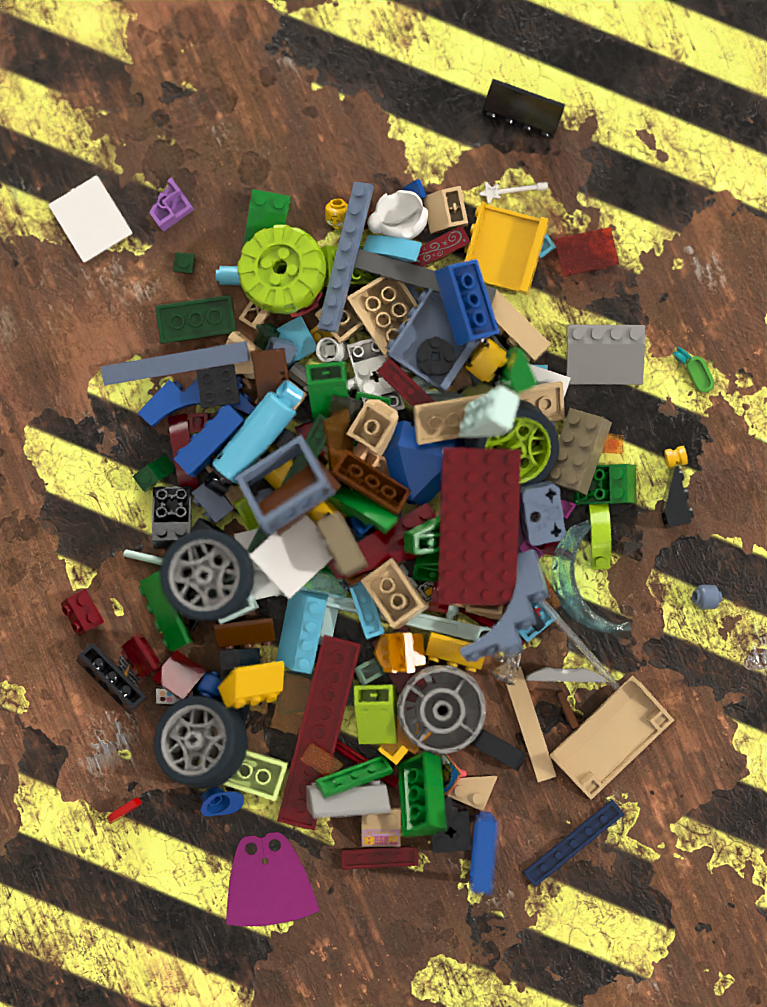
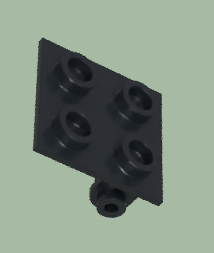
(218, 386)

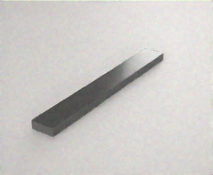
(402, 271)

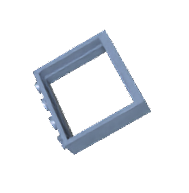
(296, 505)

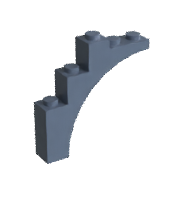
(519, 615)

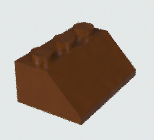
(245, 633)

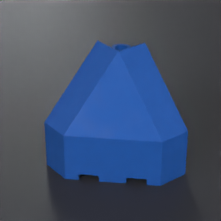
(417, 465)

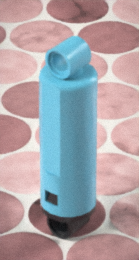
(253, 437)

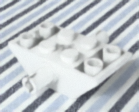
(366, 360)

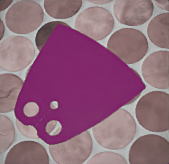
(270, 891)

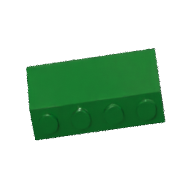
(516, 373)
(168, 619)
(422, 795)

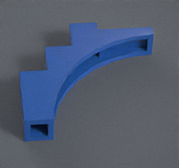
(171, 398)

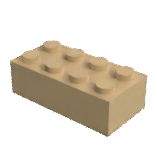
(518, 329)

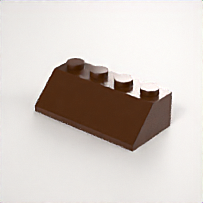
(371, 482)
(293, 487)

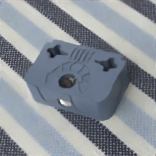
(547, 513)

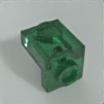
(266, 331)

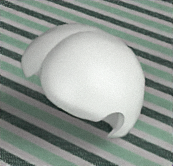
(399, 215)

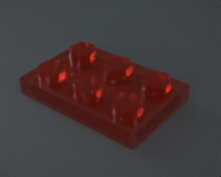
(586, 251)

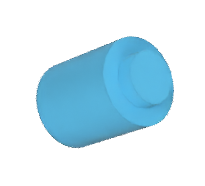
(227, 275)

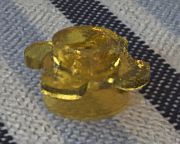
(262, 708)

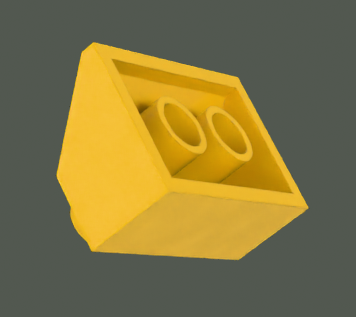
(449, 649)
(253, 684)

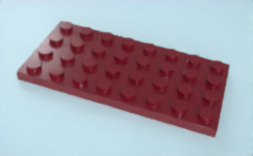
(478, 526)

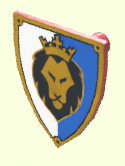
(451, 773)

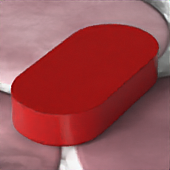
(124, 810)

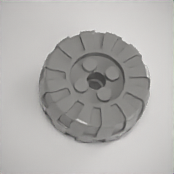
(464, 714)

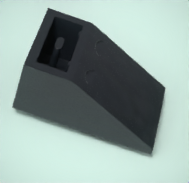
(674, 504)
(170, 515)

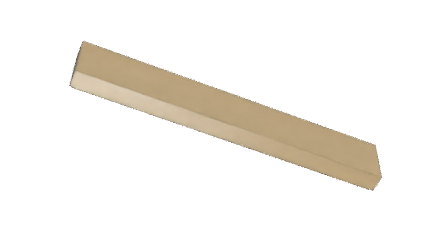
(531, 728)

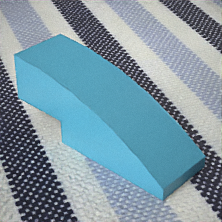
(393, 247)

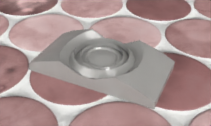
(567, 675)

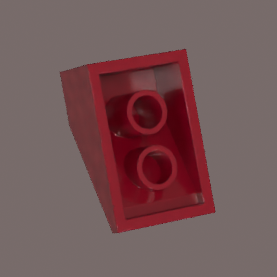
(141, 656)

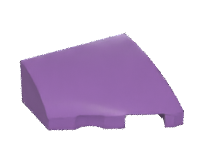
(170, 206)

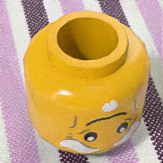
(335, 213)

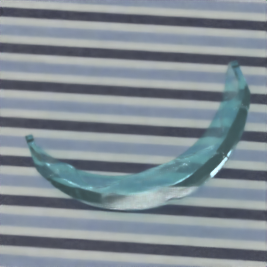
(565, 584)

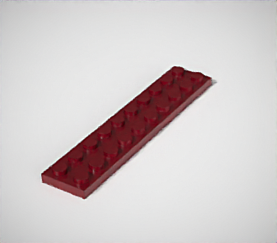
(319, 724)

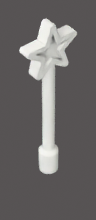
(493, 192)

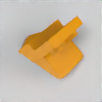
(400, 651)

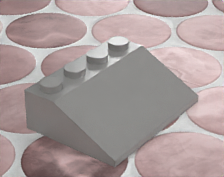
(605, 354)

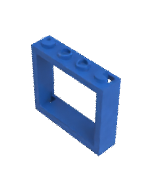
(483, 852)

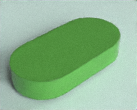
(700, 374)

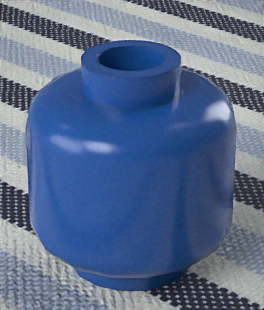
(209, 685)

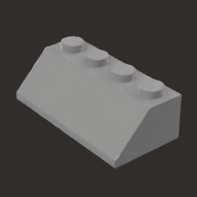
(360, 800)

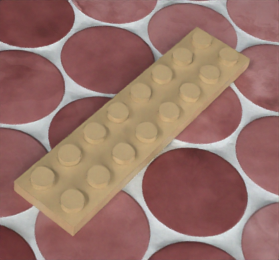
(442, 419)

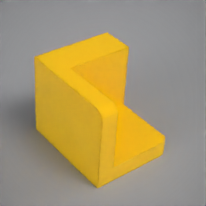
(393, 752)

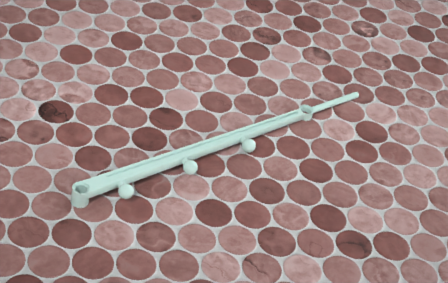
(430, 623)

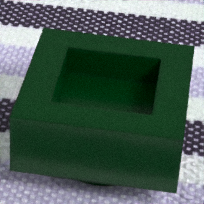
(184, 263)

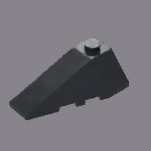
(237, 659)

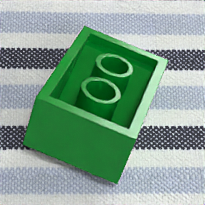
(266, 211)

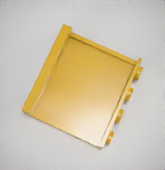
(506, 246)

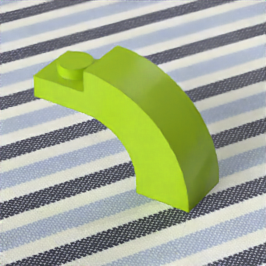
(600, 536)

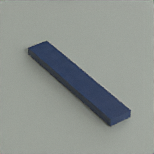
(573, 843)

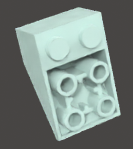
(490, 414)

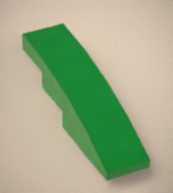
(363, 508)

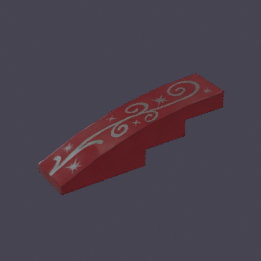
(441, 247)

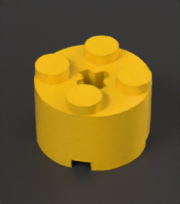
(486, 360)

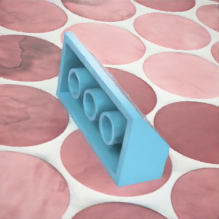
(302, 630)

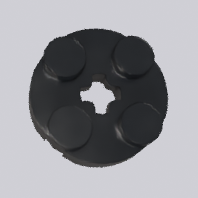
(435, 367)

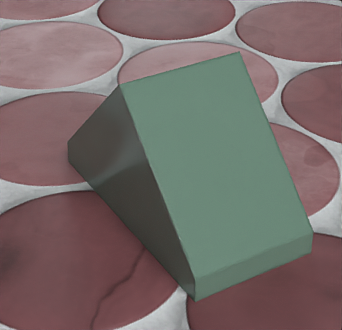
(368, 671)

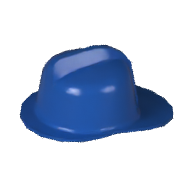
(219, 802)

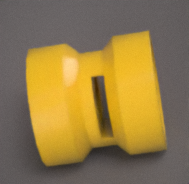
(675, 457)

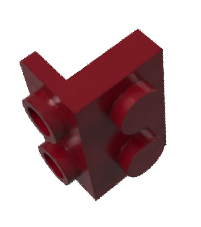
(81, 612)

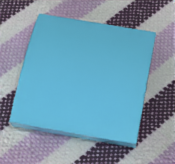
(300, 335)

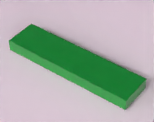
(353, 776)

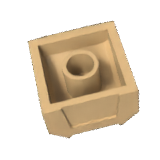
(374, 425)

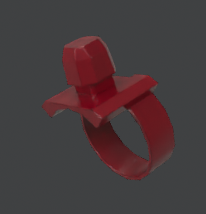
(433, 604)

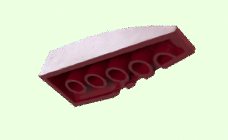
(381, 547)

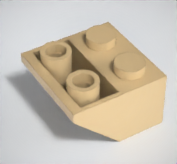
(445, 210)

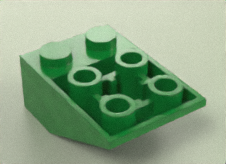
(323, 382)
(610, 486)

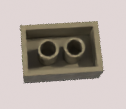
(341, 544)

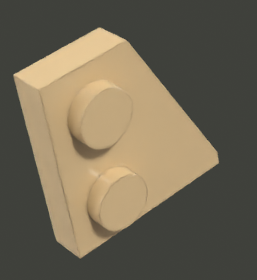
(473, 790)

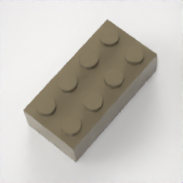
(579, 450)

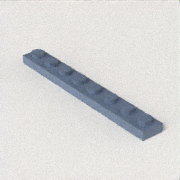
(345, 257)

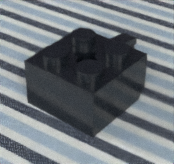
(458, 821)

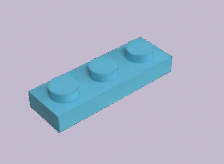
(367, 611)

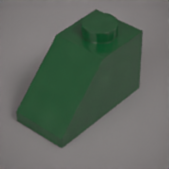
(154, 473)

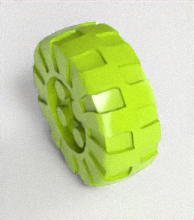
(268, 255)

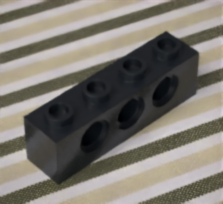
(111, 678)

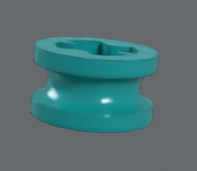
(681, 355)

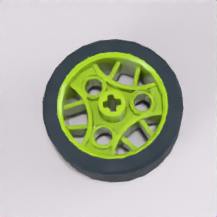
(538, 459)

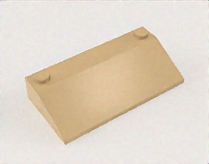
(611, 737)

